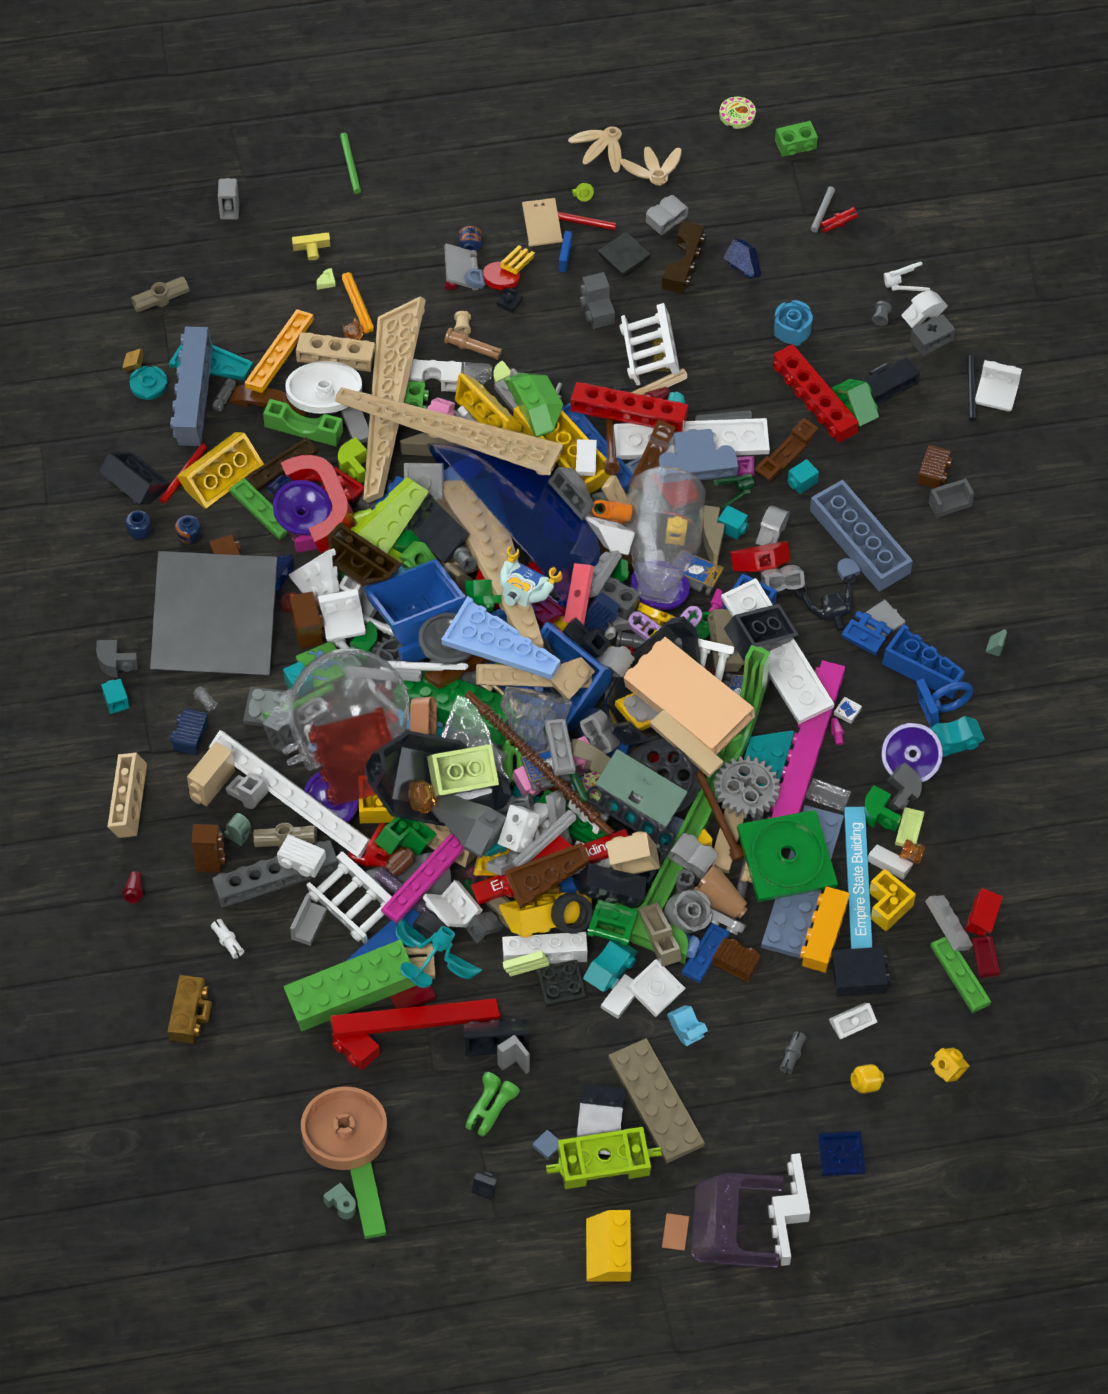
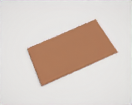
(675, 1232)

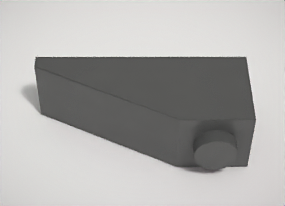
(572, 490)

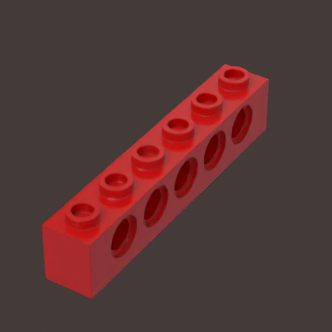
(815, 393)
(627, 406)

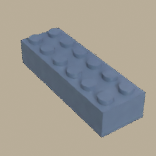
(192, 386)
(861, 535)

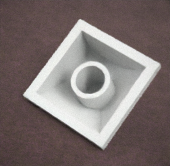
(612, 534)

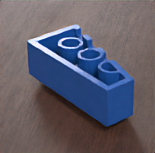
(917, 660)

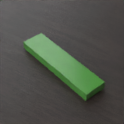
(258, 506)
(961, 975)
(368, 1201)

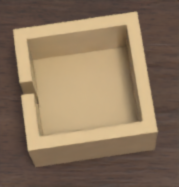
(633, 853)

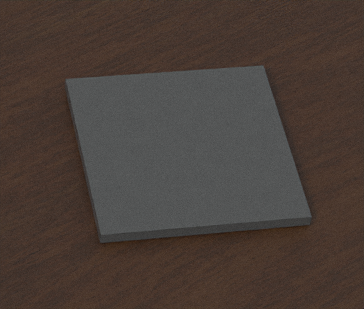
(213, 613)

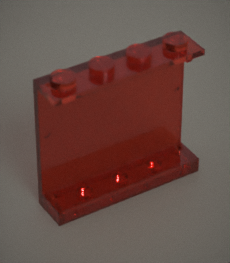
(344, 751)

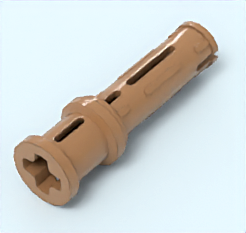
(464, 341)

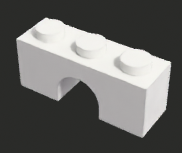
(444, 371)

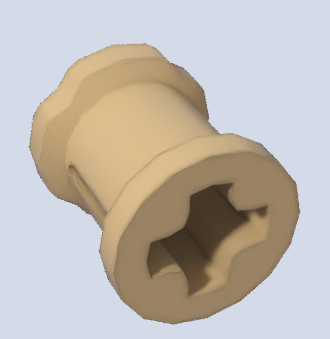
(462, 322)

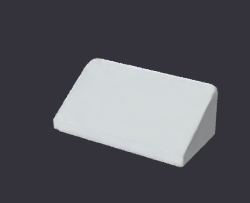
(890, 861)
(853, 1020)

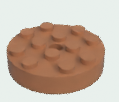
(339, 1146)

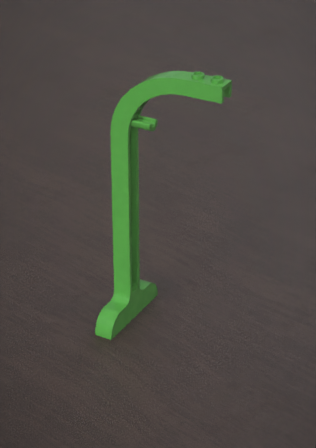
(700, 813)

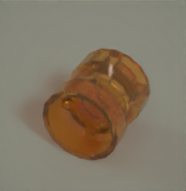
(912, 851)

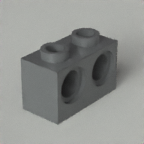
(621, 593)

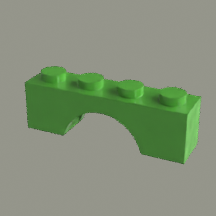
(281, 417)

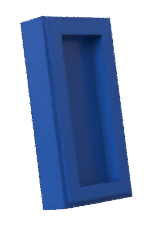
(565, 251)

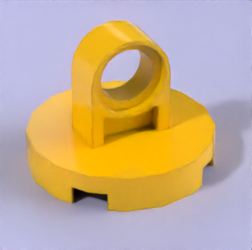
(654, 614)

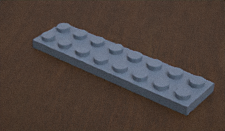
(793, 914)

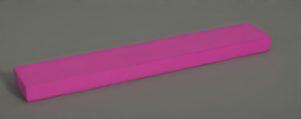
(423, 879)

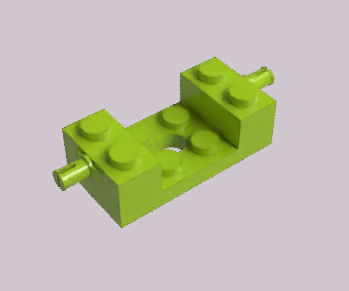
(581, 1161)

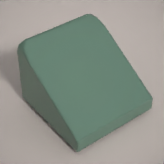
(996, 643)

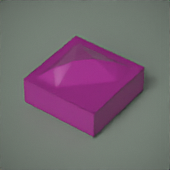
(746, 465)

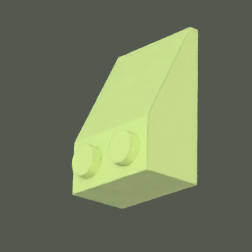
(462, 770)

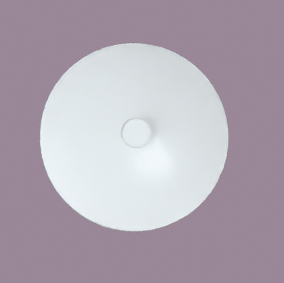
(317, 383)

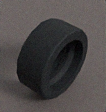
(558, 909)
(427, 924)

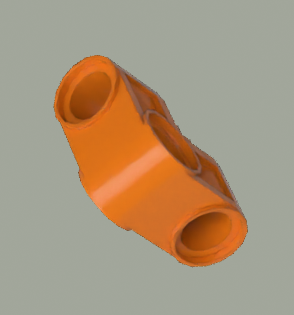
(613, 511)

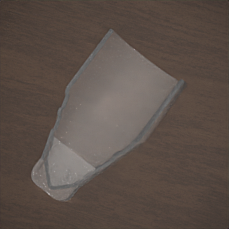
(666, 528)

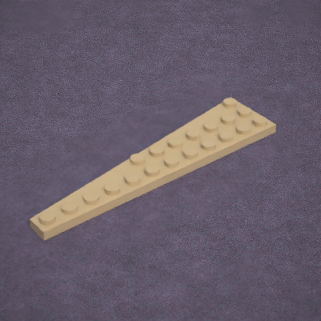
(392, 365)
(501, 443)
(489, 547)

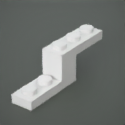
(789, 1209)

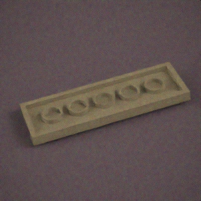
(656, 1100)

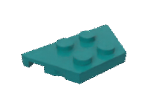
(772, 749)

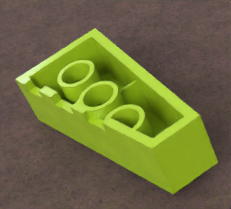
(391, 515)

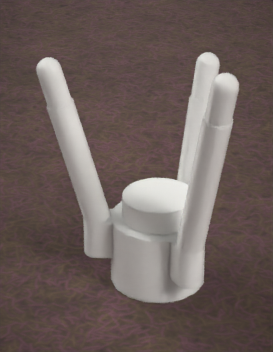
(893, 278)

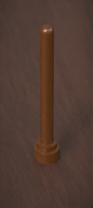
(611, 465)
(736, 851)

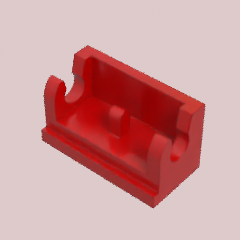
(374, 852)
(983, 912)

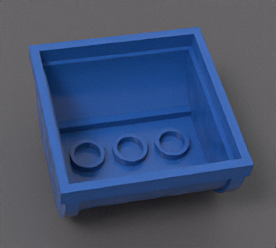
(414, 597)
(568, 650)

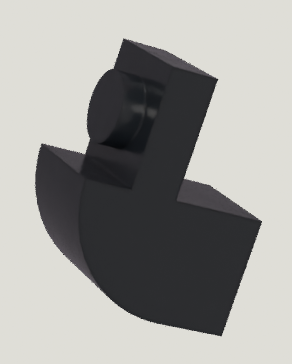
(591, 641)

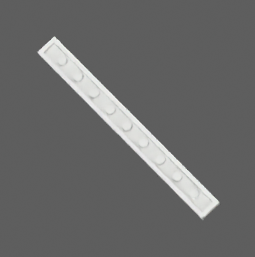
(295, 797)

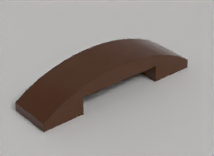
(243, 397)
(655, 448)
(789, 450)

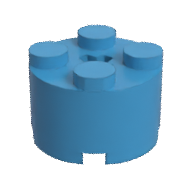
(793, 322)

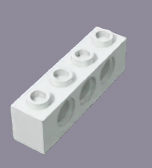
(556, 947)

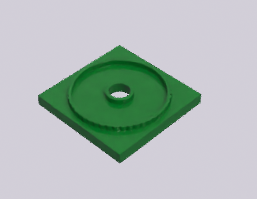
(776, 876)

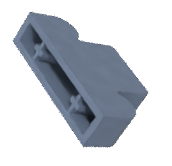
(697, 455)

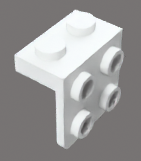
(998, 385)
(454, 906)

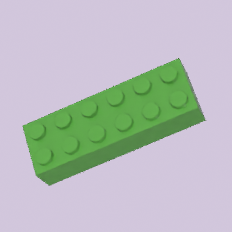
(349, 985)

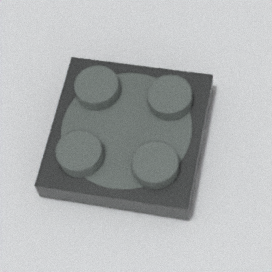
(260, 701)

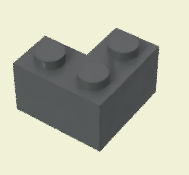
(596, 300)

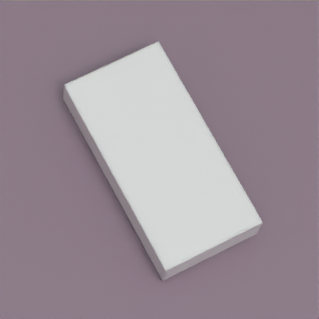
(586, 457)
(619, 998)

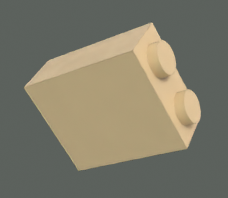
(211, 774)

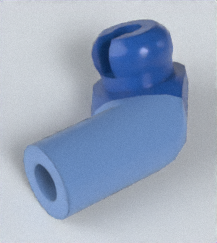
(693, 944)

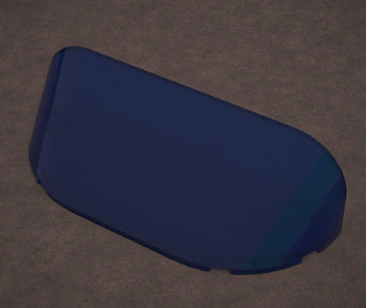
(527, 511)

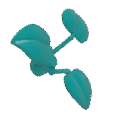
(441, 941)

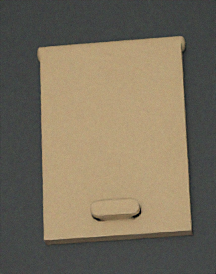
(542, 222)

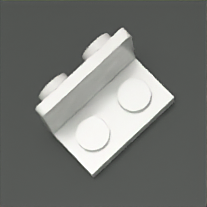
(342, 615)

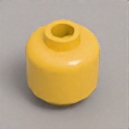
(867, 1078)

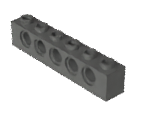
(267, 881)

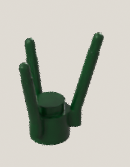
(742, 483)

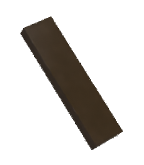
(273, 468)

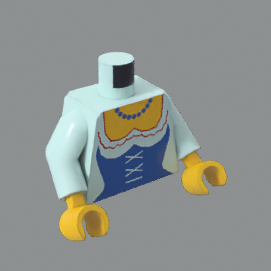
(523, 584)

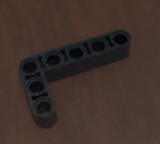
(640, 819)

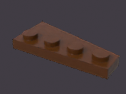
(442, 678)
(543, 874)

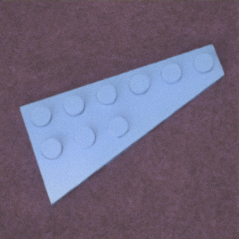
(494, 639)

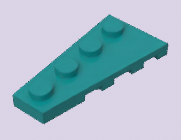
(222, 364)

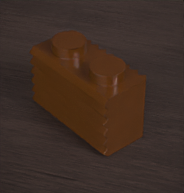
(934, 466)
(736, 959)

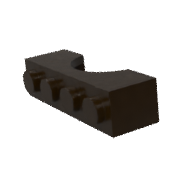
(677, 274)

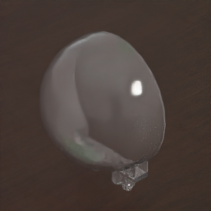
(340, 688)

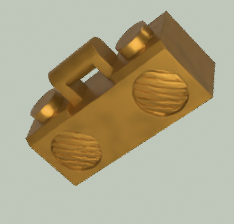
(184, 1015)

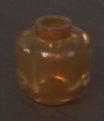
(422, 797)

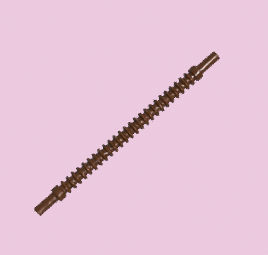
(484, 710)

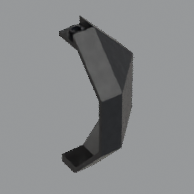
(685, 637)
(404, 762)

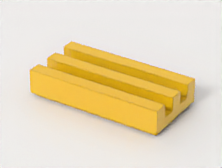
(514, 258)

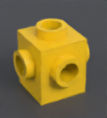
(949, 1064)

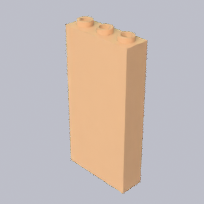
(690, 694)

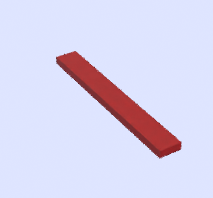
(414, 1017)

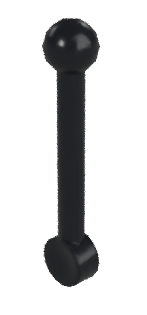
(632, 386)

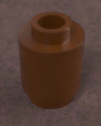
(400, 861)

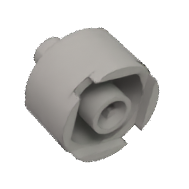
(688, 911)

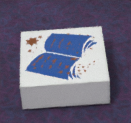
(847, 710)

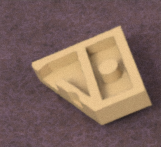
(571, 677)

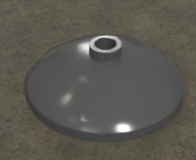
(431, 643)

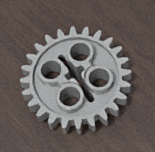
(756, 773)

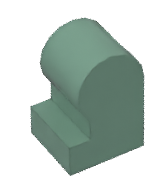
(238, 829)
(341, 1200)

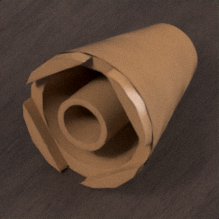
(722, 893)

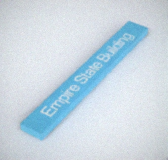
(857, 877)

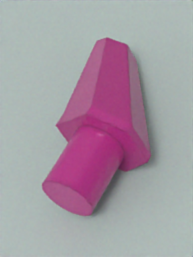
(716, 602)
(837, 731)

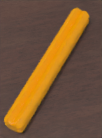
(357, 302)

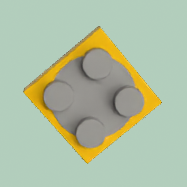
(636, 711)

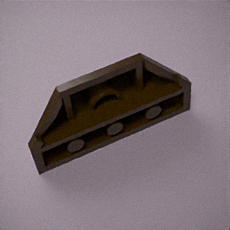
(359, 557)

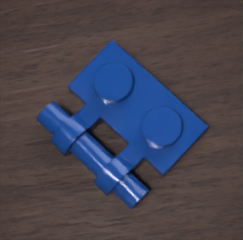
(863, 636)

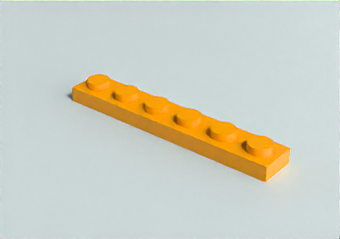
(278, 351)

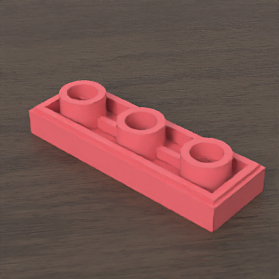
(579, 592)

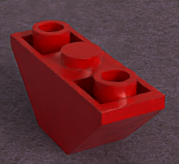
(760, 557)

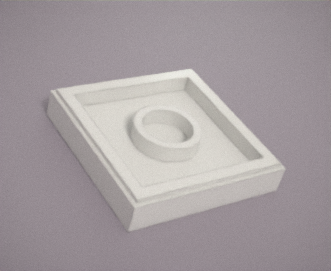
(655, 988)

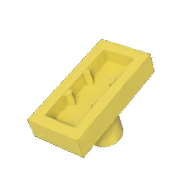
(311, 244)

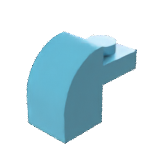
(686, 1025)

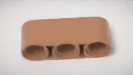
(423, 715)

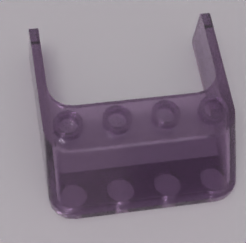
(717, 1217)

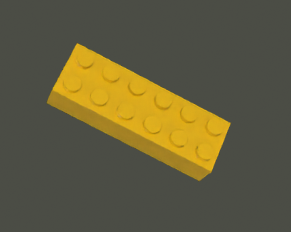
(567, 434)

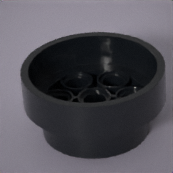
(663, 750)

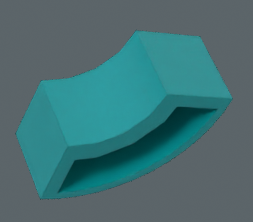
(958, 735)
(610, 965)

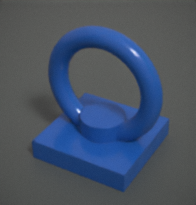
(931, 705)

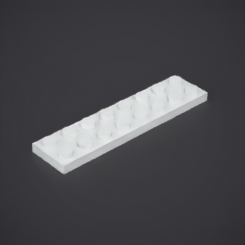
(743, 435)
(787, 663)

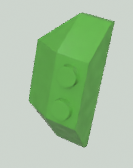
(536, 401)

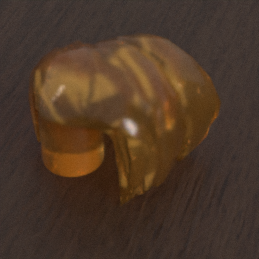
(353, 330)

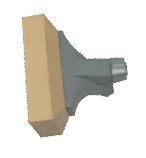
(611, 491)

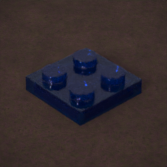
(841, 1153)

